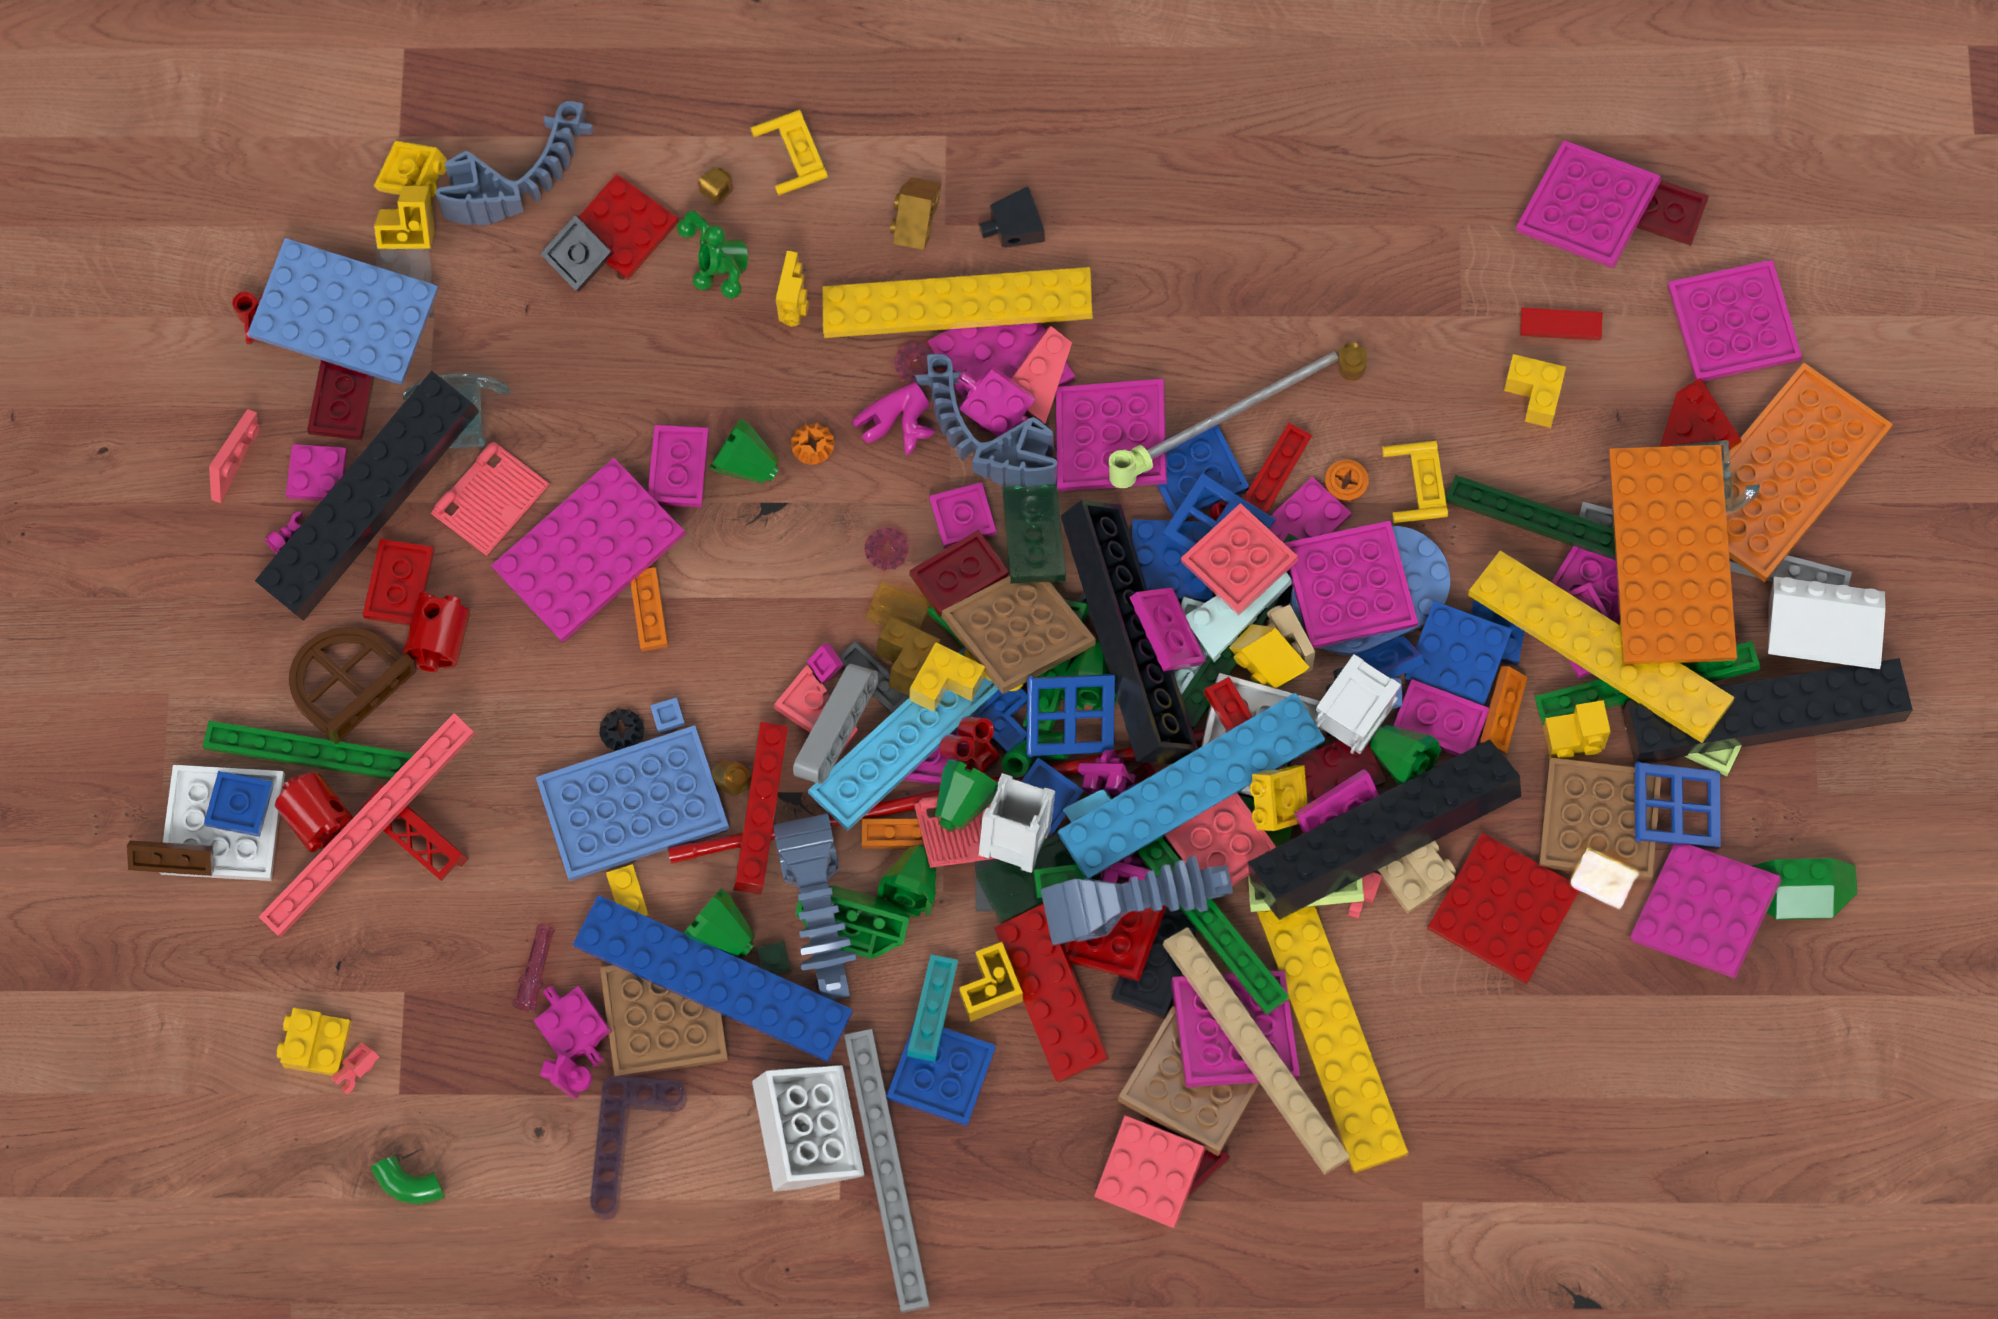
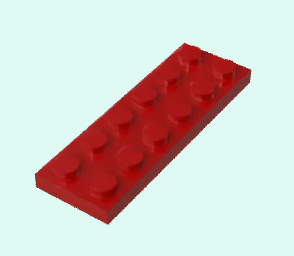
(1052, 995)

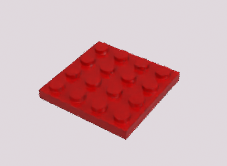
(1504, 908)

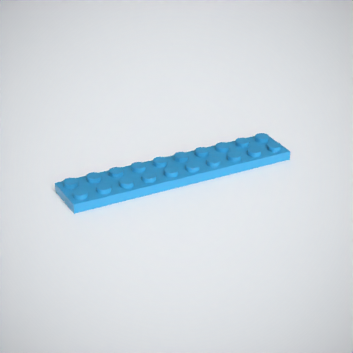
(1190, 786)

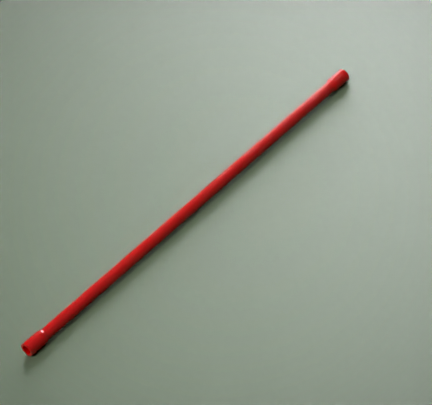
(693, 850)

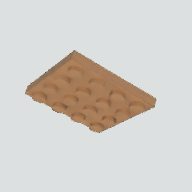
(1018, 630)
(1596, 810)
(657, 1027)
(1196, 1113)

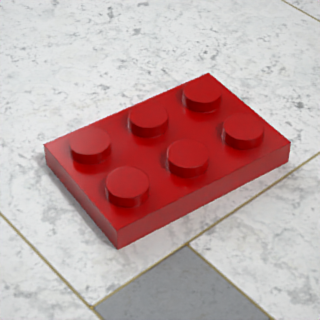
(396, 580)

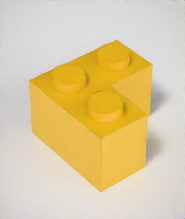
(410, 224)
(1538, 381)
(946, 671)
(1579, 732)
(997, 988)

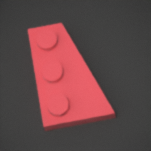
(1042, 371)
(231, 455)
(805, 701)

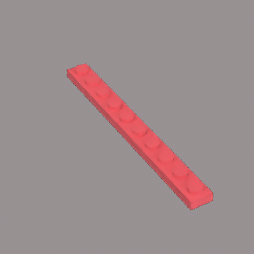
(367, 825)

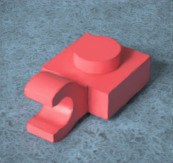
(1370, 886)
(356, 1064)

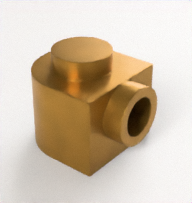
(715, 185)
(1352, 361)
(731, 777)

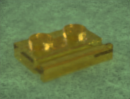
(899, 604)
(1603, 878)

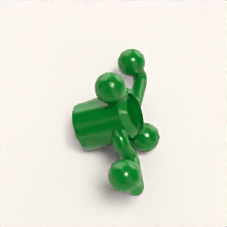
(715, 255)

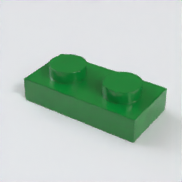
(1055, 875)

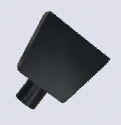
(1014, 220)

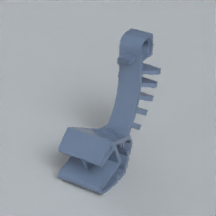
(486, 197)
(1010, 459)
(808, 863)
(1093, 907)

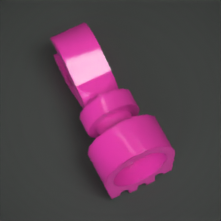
(277, 540)

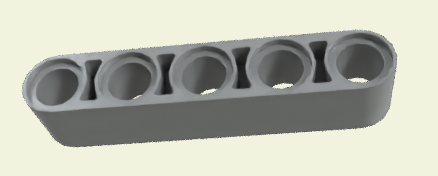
(835, 723)

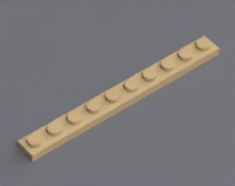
(1256, 1051)

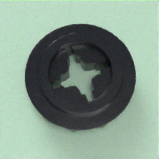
(632, 735)

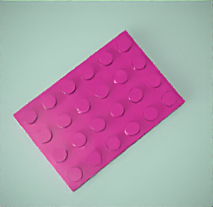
(588, 550)

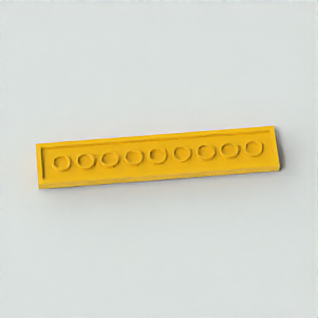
(957, 302)
(1596, 646)
(1334, 1038)

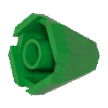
(745, 456)
(1088, 663)
(1404, 752)
(962, 795)
(910, 883)
(722, 926)

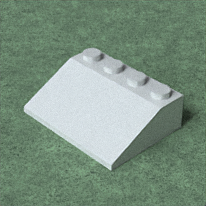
(1826, 622)
(807, 1127)

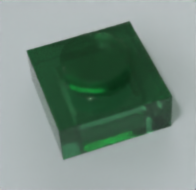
(774, 958)

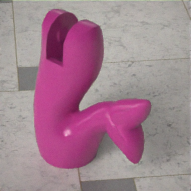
(886, 410)

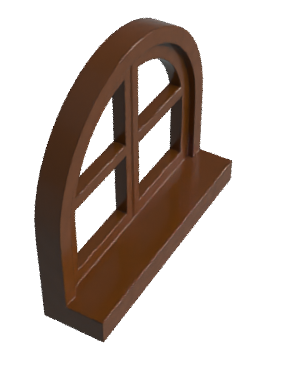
(367, 699)

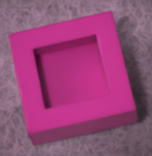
(825, 663)

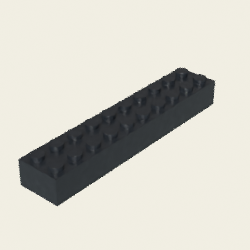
(367, 495)
(1109, 577)
(1781, 711)
(1384, 829)

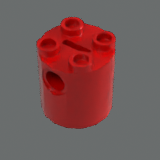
(436, 632)
(312, 810)

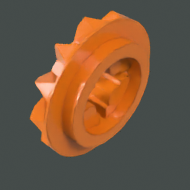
(806, 453)
(1340, 470)

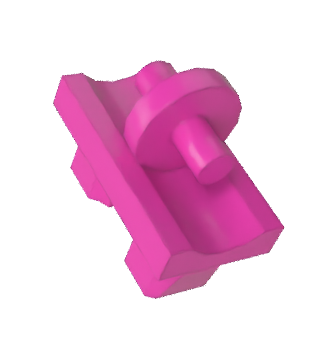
(1107, 770)
(1125, 870)
(567, 1076)

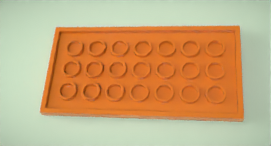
(1801, 458)
(1672, 554)

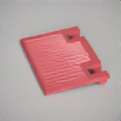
(490, 498)
(945, 846)

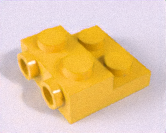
(411, 166)
(791, 294)
(1278, 797)
(313, 1042)

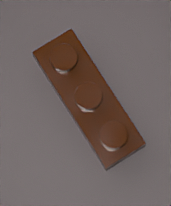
(170, 858)

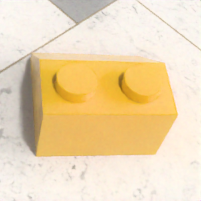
(1267, 656)

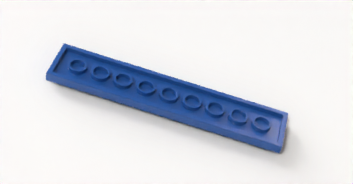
(713, 978)

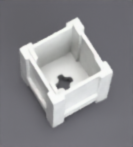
(1356, 704)
(1016, 823)

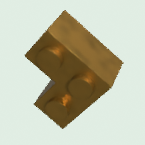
(915, 208)
(906, 649)

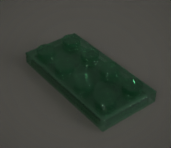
(1033, 534)
(1013, 889)

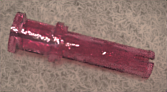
(531, 980)

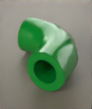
(1016, 761)
(405, 1187)

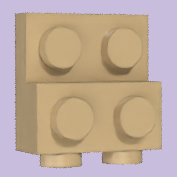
(1290, 628)
(1418, 876)

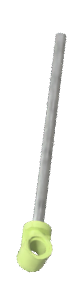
(1126, 464)

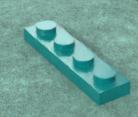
(932, 1008)

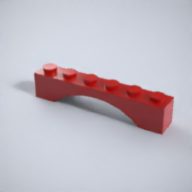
(760, 808)

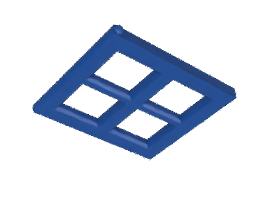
(1233, 500)
(1070, 714)
(1677, 805)

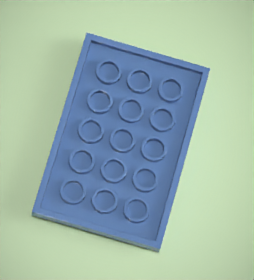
(343, 311)
(632, 803)

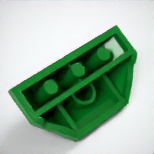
(1810, 887)
(869, 922)

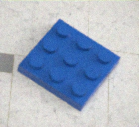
(1203, 454)
(1162, 558)
(1460, 653)
(949, 1084)

